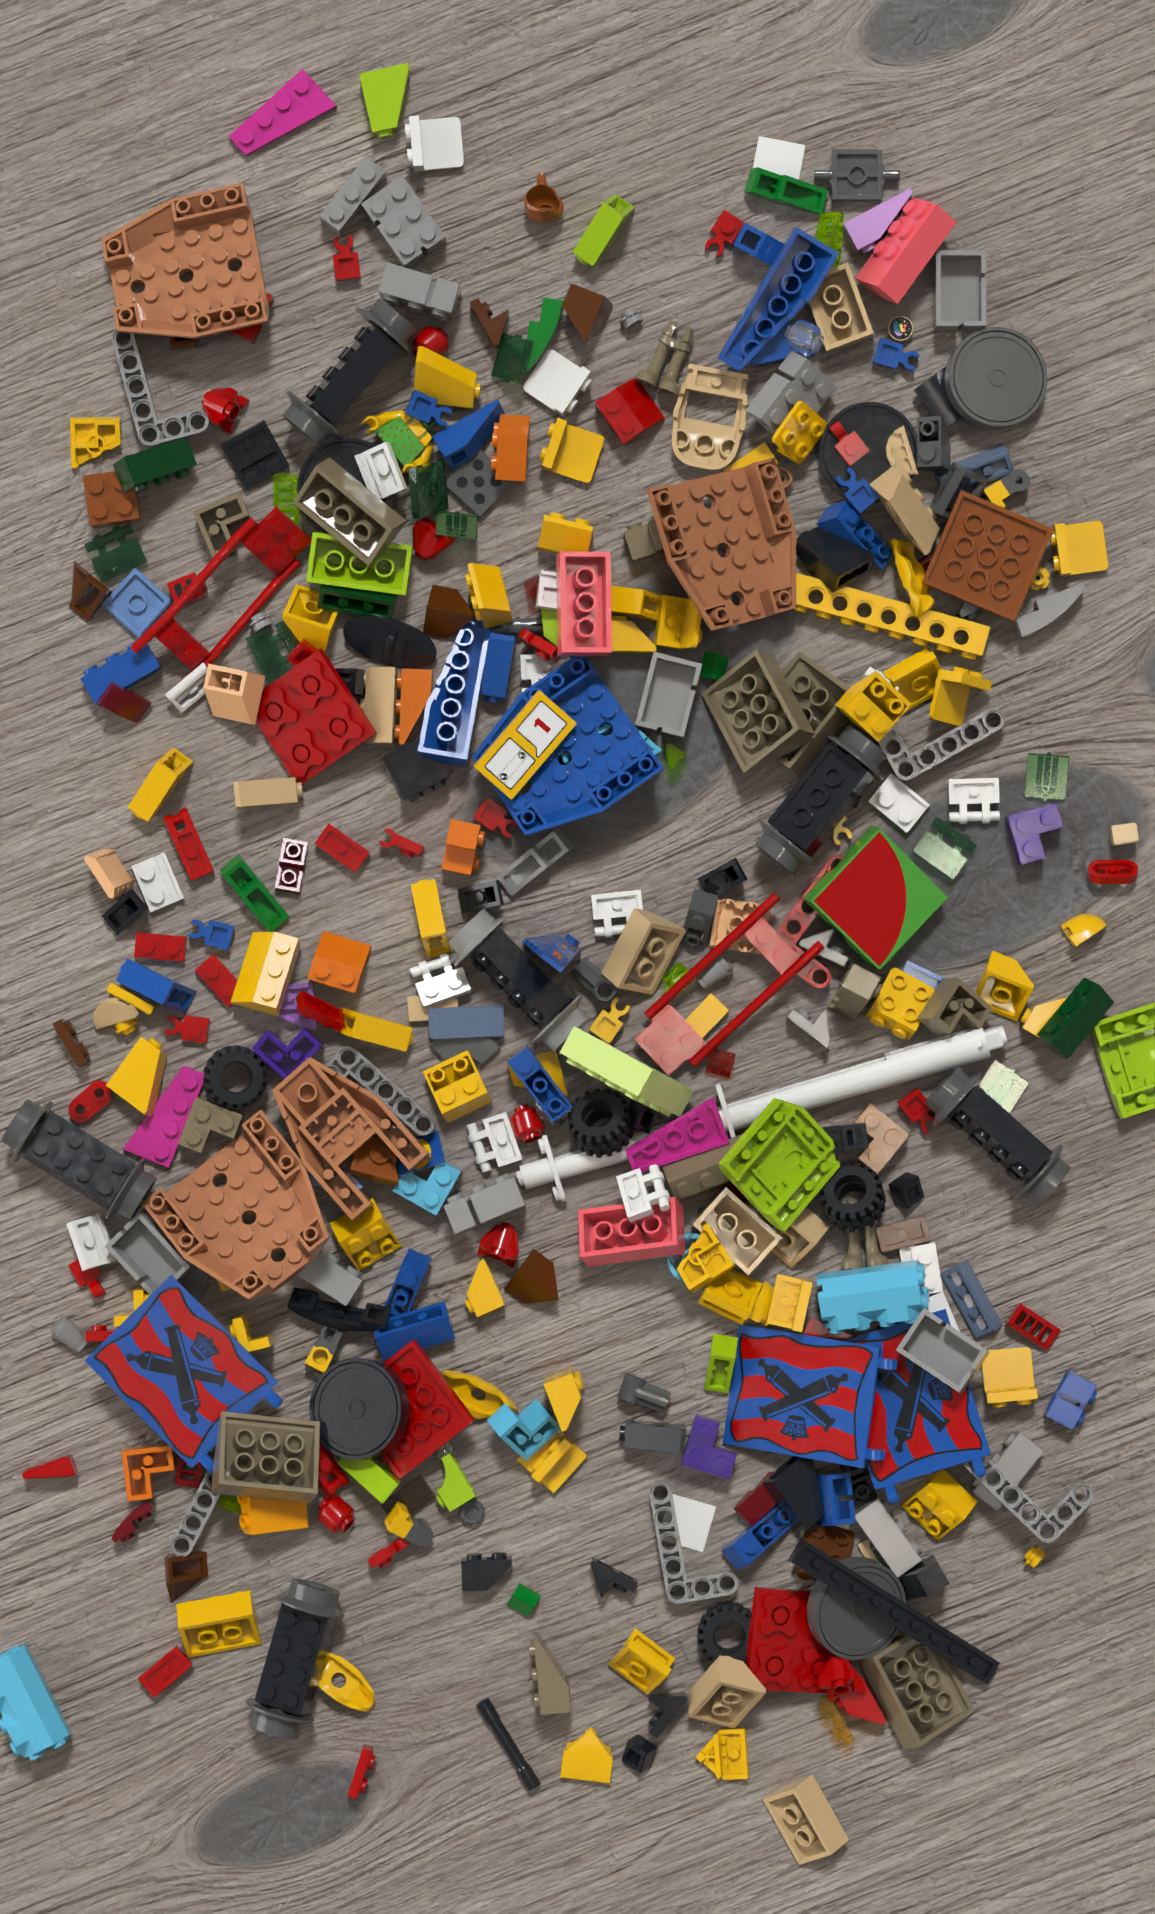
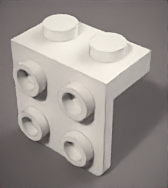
(434, 143)
(557, 382)

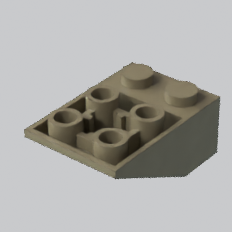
(553, 1684)

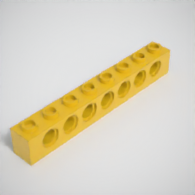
(975, 632)

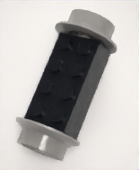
(518, 978)

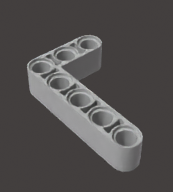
(145, 398)
(935, 746)
(374, 1085)
(195, 1509)
(1039, 1517)
(675, 1553)

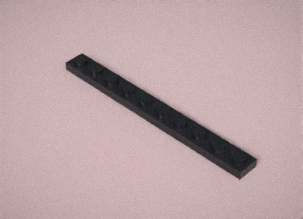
(893, 1611)

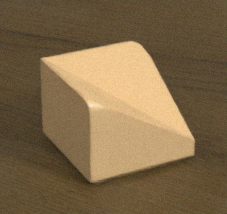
(1123, 834)

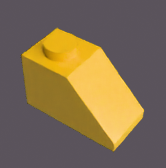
(629, 638)
(1038, 1016)
(483, 1291)

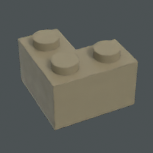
(218, 517)
(643, 540)
(953, 1004)
(205, 1118)

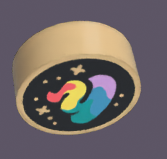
(900, 328)

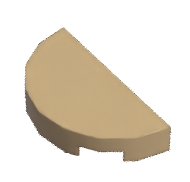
(899, 452)
(112, 1012)

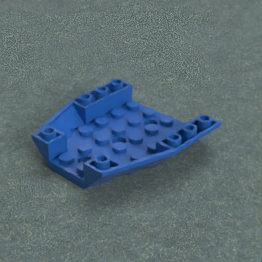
(601, 766)

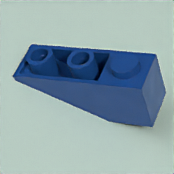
(758, 244)
(466, 437)
(846, 523)
(539, 1083)
(407, 1282)
(756, 1538)

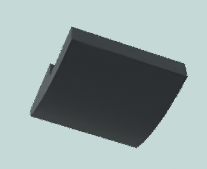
(935, 398)
(254, 454)

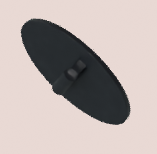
(390, 641)

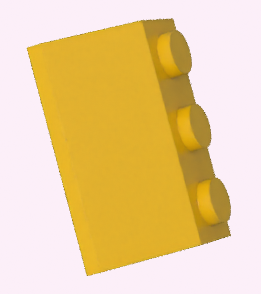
(266, 972)
(564, 1394)
(218, 1624)

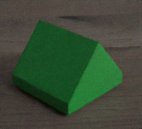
(713, 666)
(523, 1600)

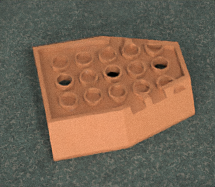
(197, 236)
(753, 526)
(209, 1220)

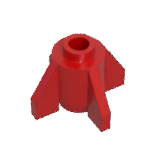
(223, 407)
(426, 542)
(500, 1244)
(840, 1678)

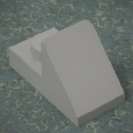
(833, 953)
(817, 1030)

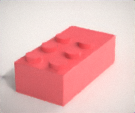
(905, 249)
(583, 603)
(611, 1238)

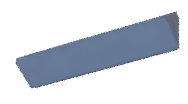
(990, 463)
(466, 1022)
(971, 1299)

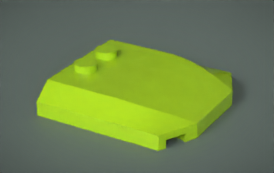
(1128, 1058)
(781, 1162)

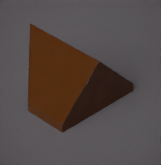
(586, 310)
(87, 593)
(446, 612)
(534, 1280)
(184, 1572)

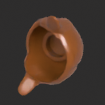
(542, 202)

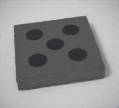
(476, 484)

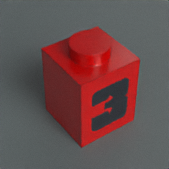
(179, 585)

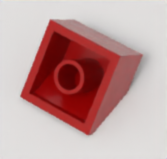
(629, 411)

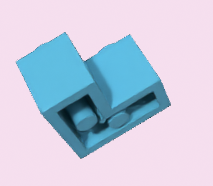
(428, 1193)
(525, 1431)

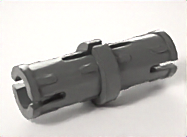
(518, 624)

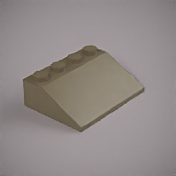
(817, 695)
(757, 712)
(266, 1457)
(916, 1690)

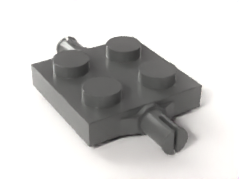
(857, 175)

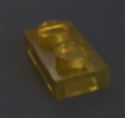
(831, 1712)

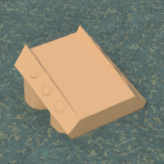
(109, 873)
(727, 917)

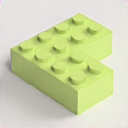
(625, 1073)

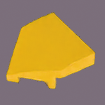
(727, 1754)
(587, 1759)

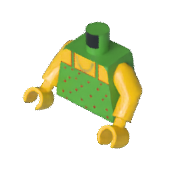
(406, 435)

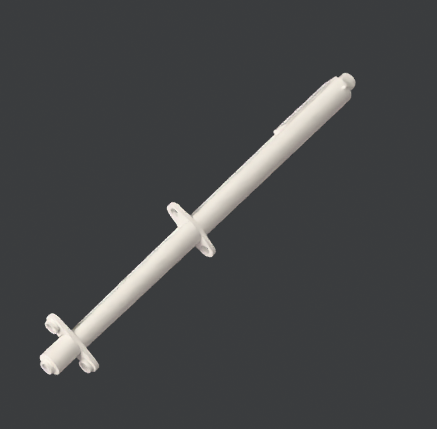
(895, 1068)

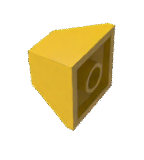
(307, 619)
(1004, 986)

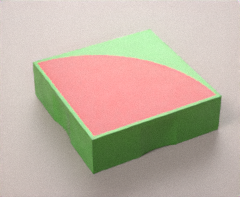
(875, 897)

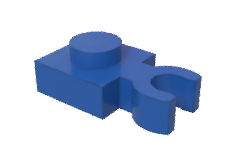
(890, 354)
(423, 409)
(859, 493)
(216, 934)

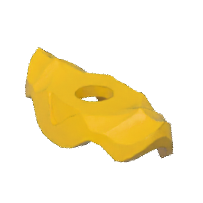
(911, 575)
(484, 1408)
(355, 1692)

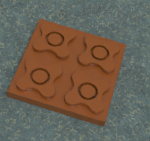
(987, 556)

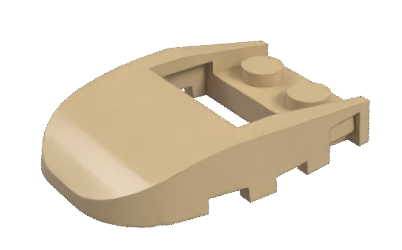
(707, 443)

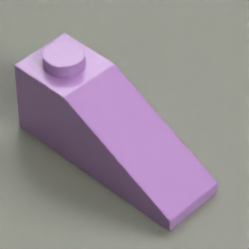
(871, 225)

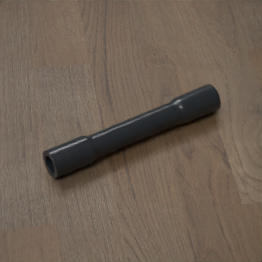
(493, 1719)

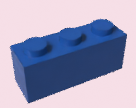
(121, 669)
(427, 1325)

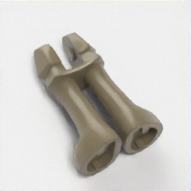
(680, 348)
(854, 1256)

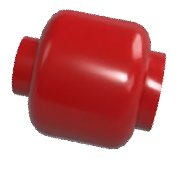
(432, 339)
(526, 1124)
(336, 1514)

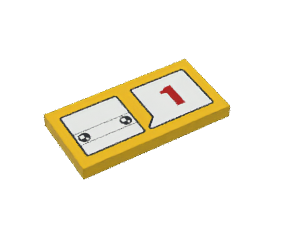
(524, 744)

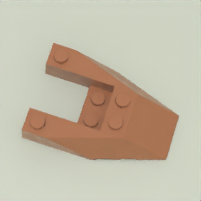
(331, 1121)

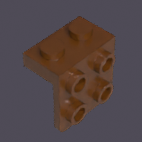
(831, 1540)

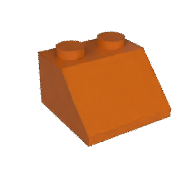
(339, 962)

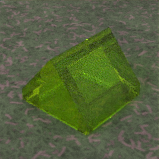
(674, 755)
(674, 974)
(230, 1503)

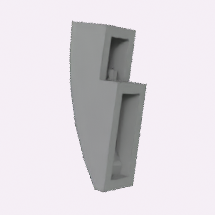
(1047, 611)
(535, 861)

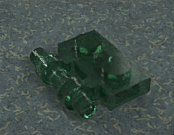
(119, 560)
(267, 653)
(938, 853)

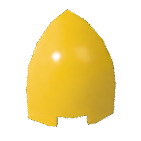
(1082, 927)
(762, 1304)

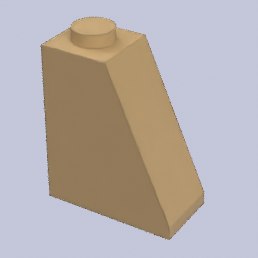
(267, 792)

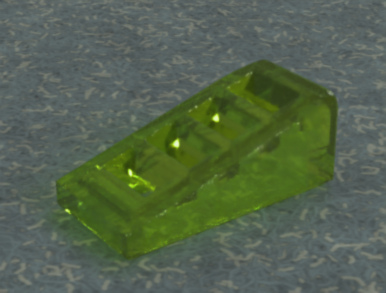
(835, 239)
(286, 477)

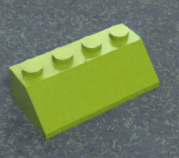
(337, 566)

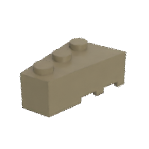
(854, 992)

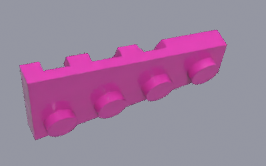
(285, 111)
(159, 1135)
(684, 1137)

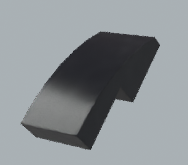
(861, 1484)

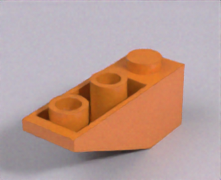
(415, 691)

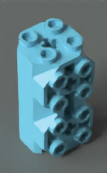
(872, 1294)
(28, 1706)

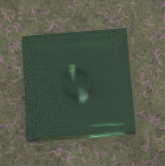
(428, 489)

